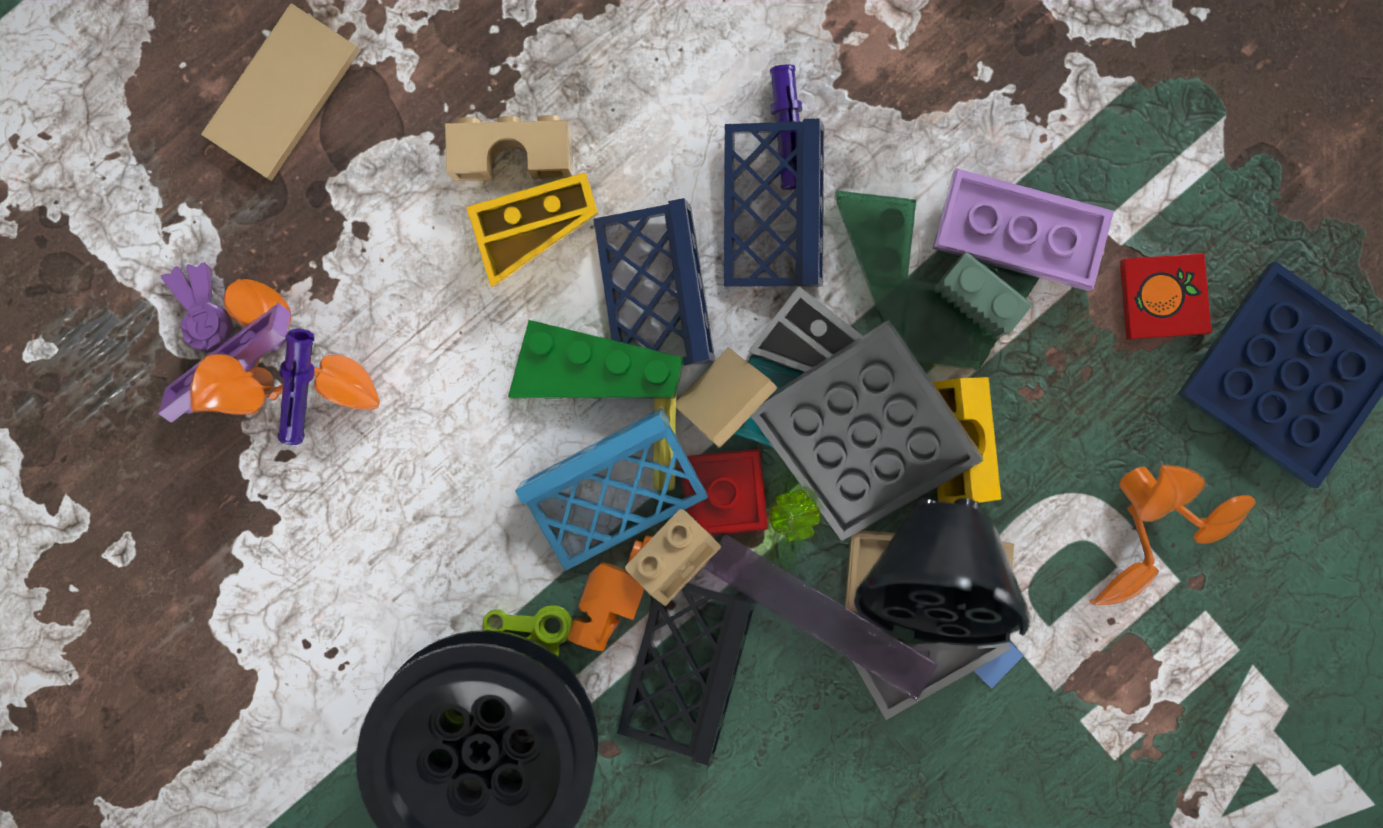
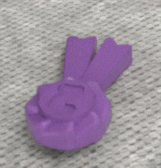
(205, 324)

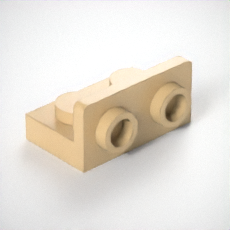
(672, 557)

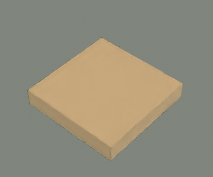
(725, 396)

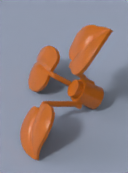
(225, 386)
(1153, 500)

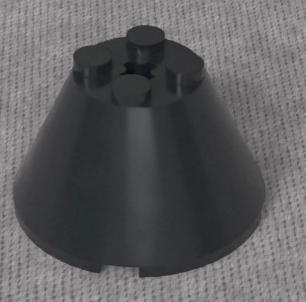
(945, 579)

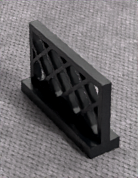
(719, 681)

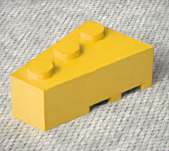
(529, 222)

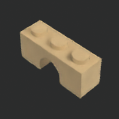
(475, 145)

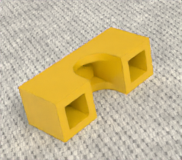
(972, 406)

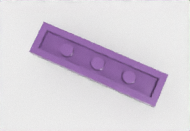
(247, 347)

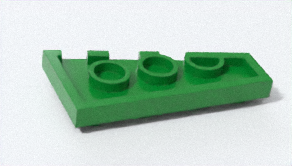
(581, 365)

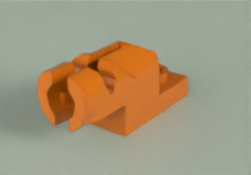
(606, 595)

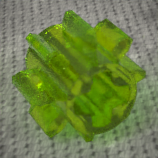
(794, 516)

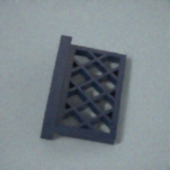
(808, 196)
(685, 272)

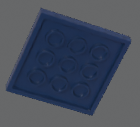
(1291, 375)

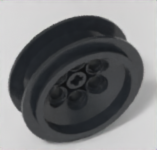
(407, 721)

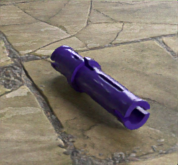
(786, 109)
(296, 375)

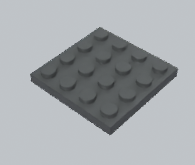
(866, 432)

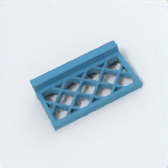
(596, 458)

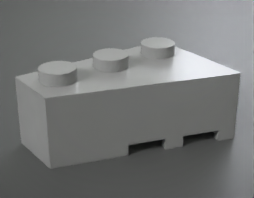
(803, 333)

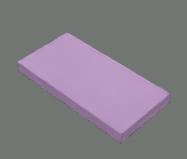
(1023, 229)

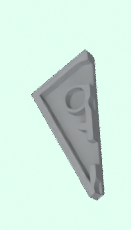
(952, 663)

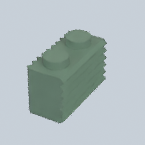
(983, 296)

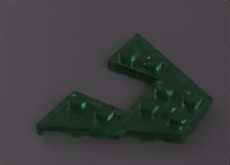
(926, 322)

